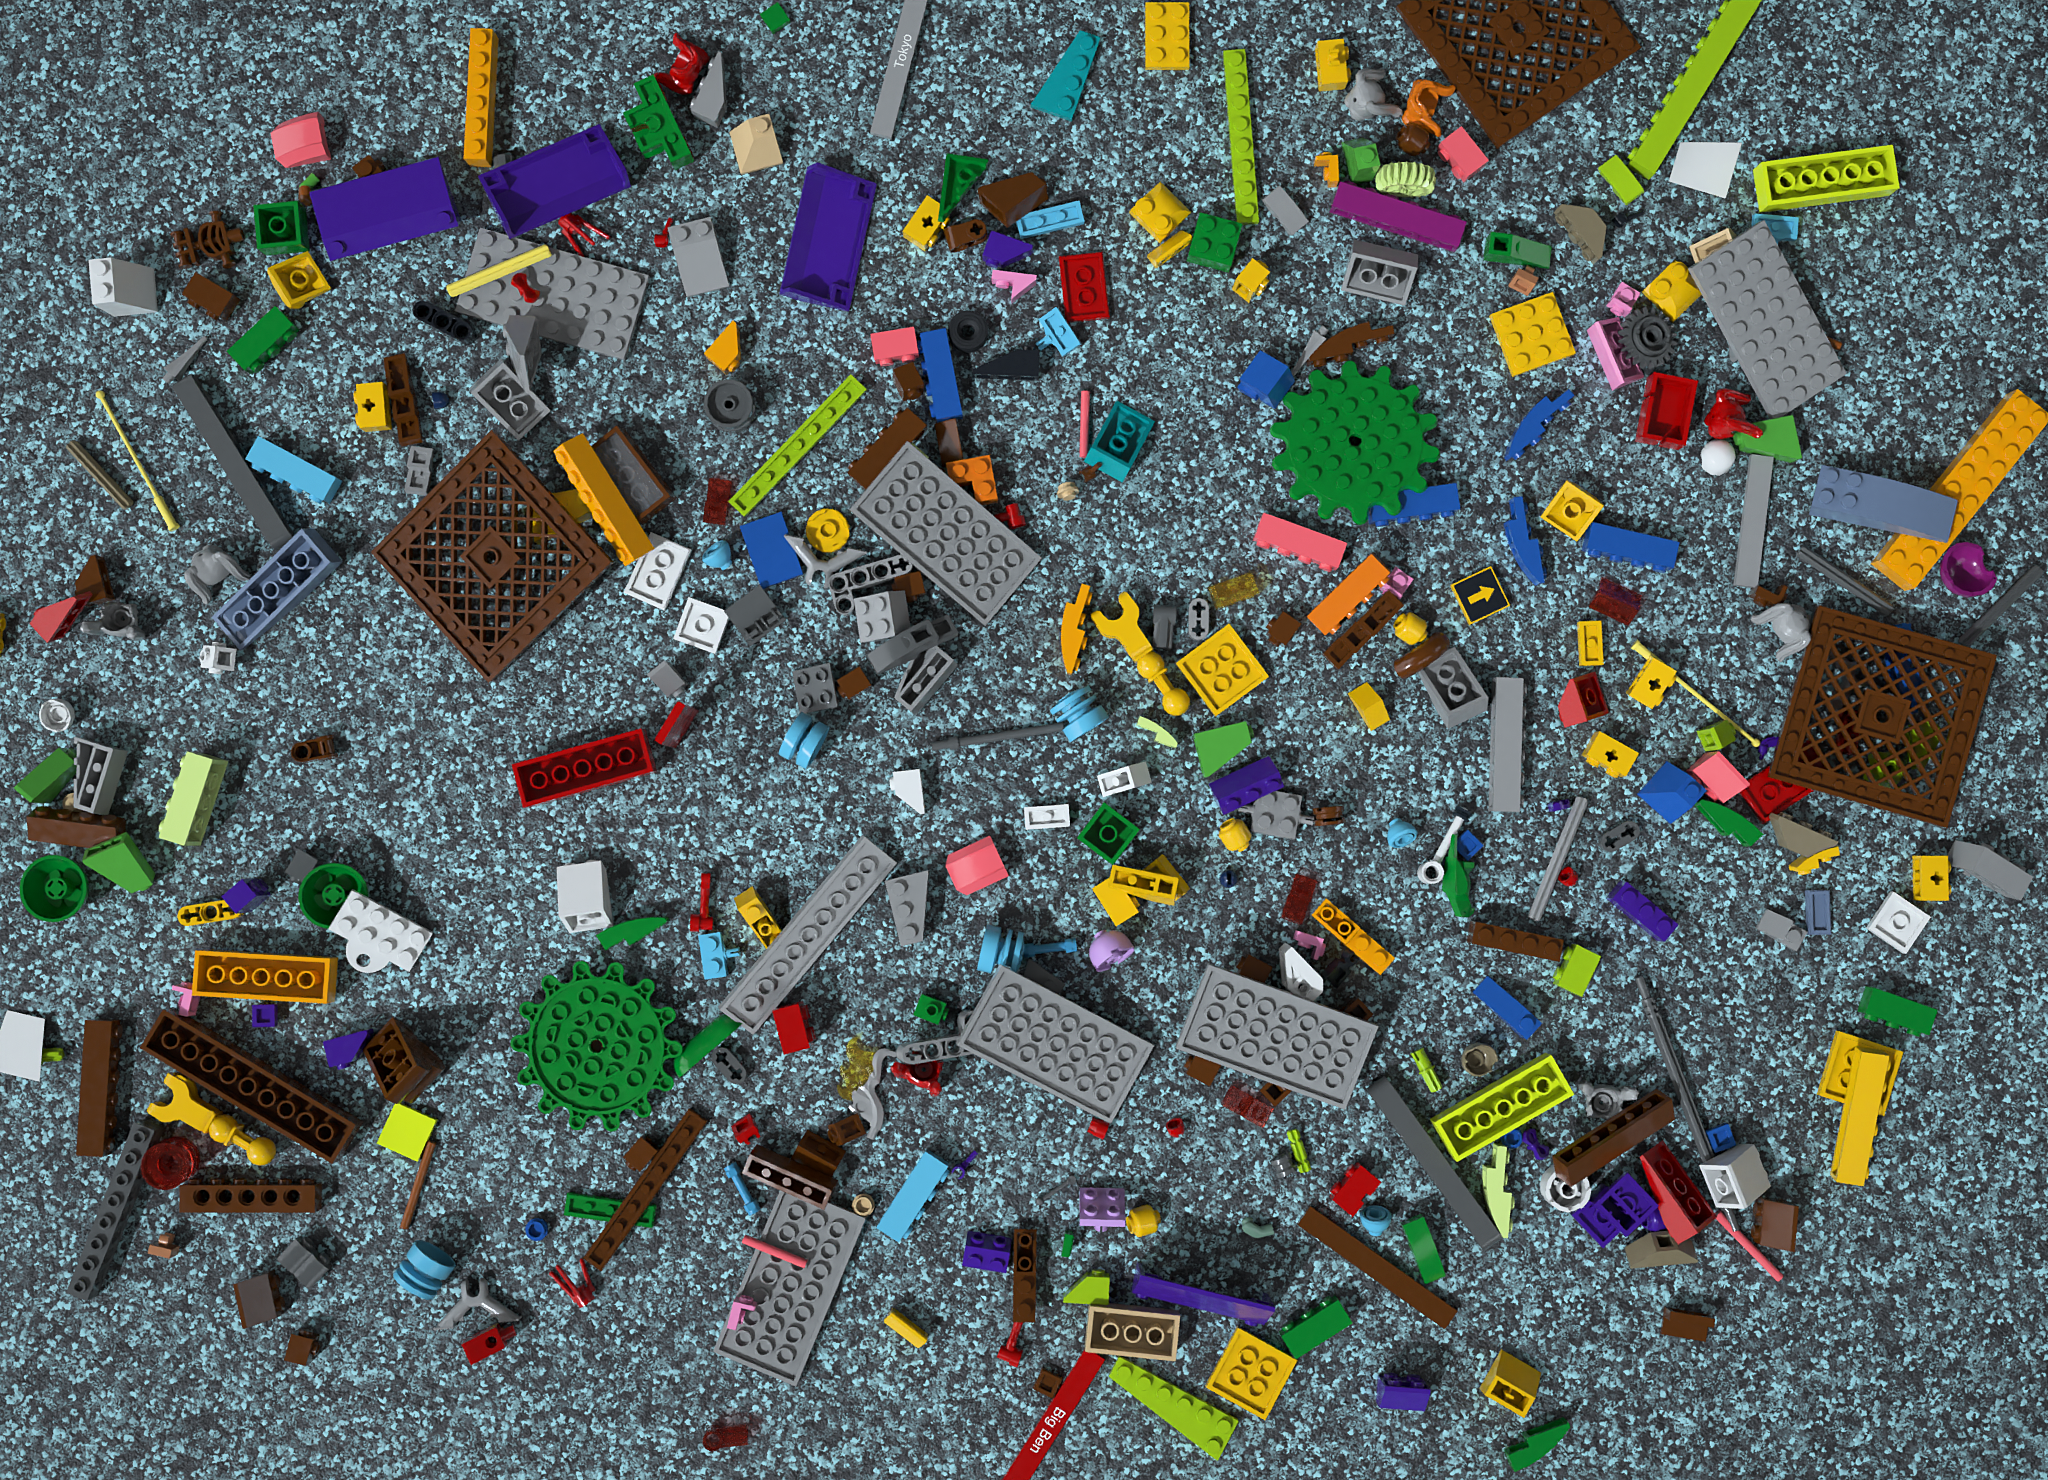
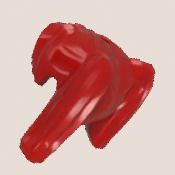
(685, 68)
(1729, 415)
(921, 1079)

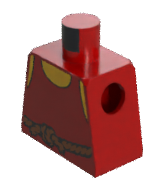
(479, 1347)

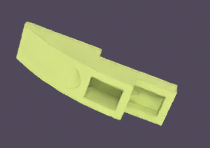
(1498, 1200)

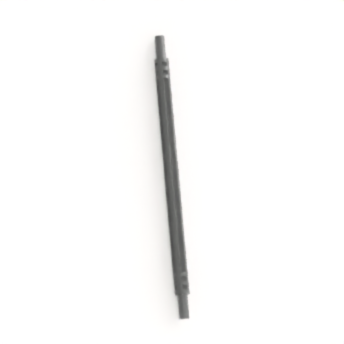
(1679, 1082)

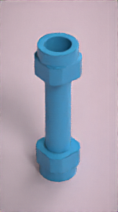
(1068, 946)
(733, 1171)

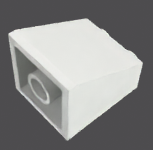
(122, 287)
(584, 896)
(1736, 1177)

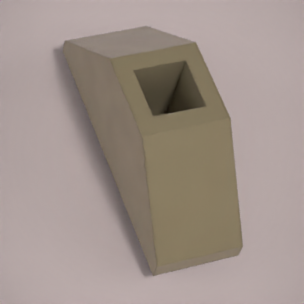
(1583, 229)
(1799, 836)
(1659, 1250)

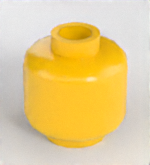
(1410, 628)
(1235, 834)
(1143, 1220)

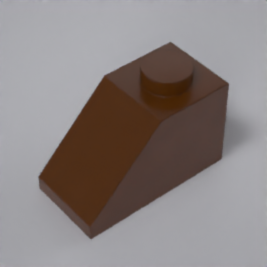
(96, 580)

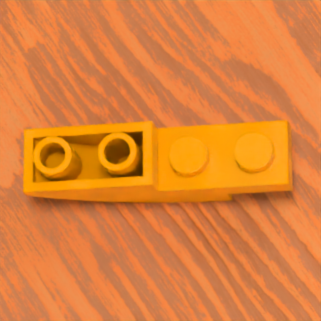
(1071, 637)
(1353, 937)

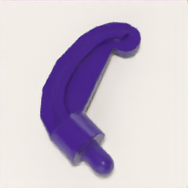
(1765, 744)

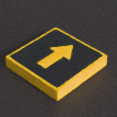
(1480, 595)

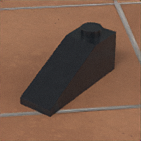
(1016, 365)

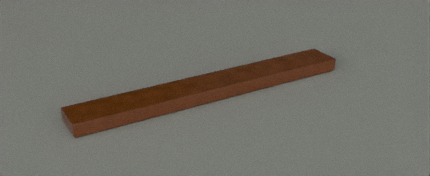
(645, 1189)
(1377, 1267)

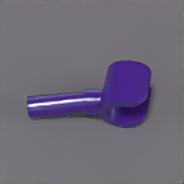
(965, 1164)

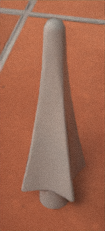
(1314, 342)
(179, 366)

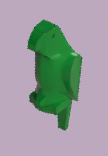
(1457, 881)

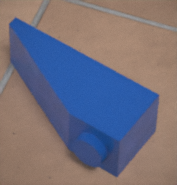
(1507, 1008)

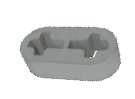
(1192, 619)

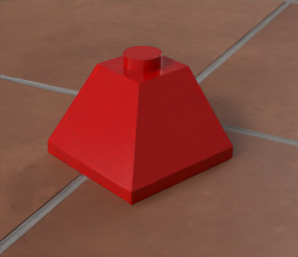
(1582, 700)

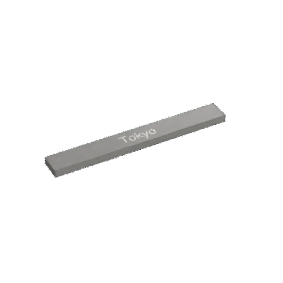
(898, 68)

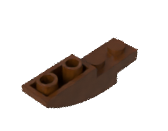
(1341, 345)
(1024, 1276)

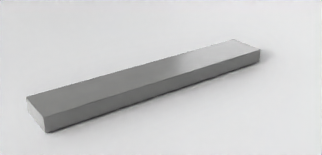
(1753, 521)

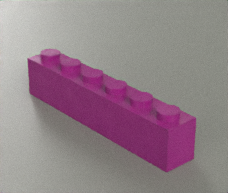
(1398, 216)

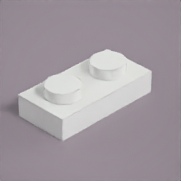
(1047, 816)

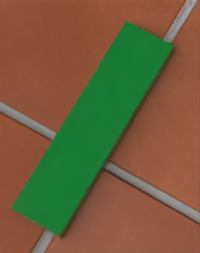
(602, 1208)

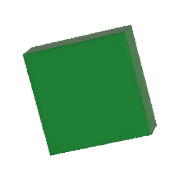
(775, 18)
(1067, 1243)

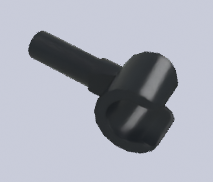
(1620, 219)

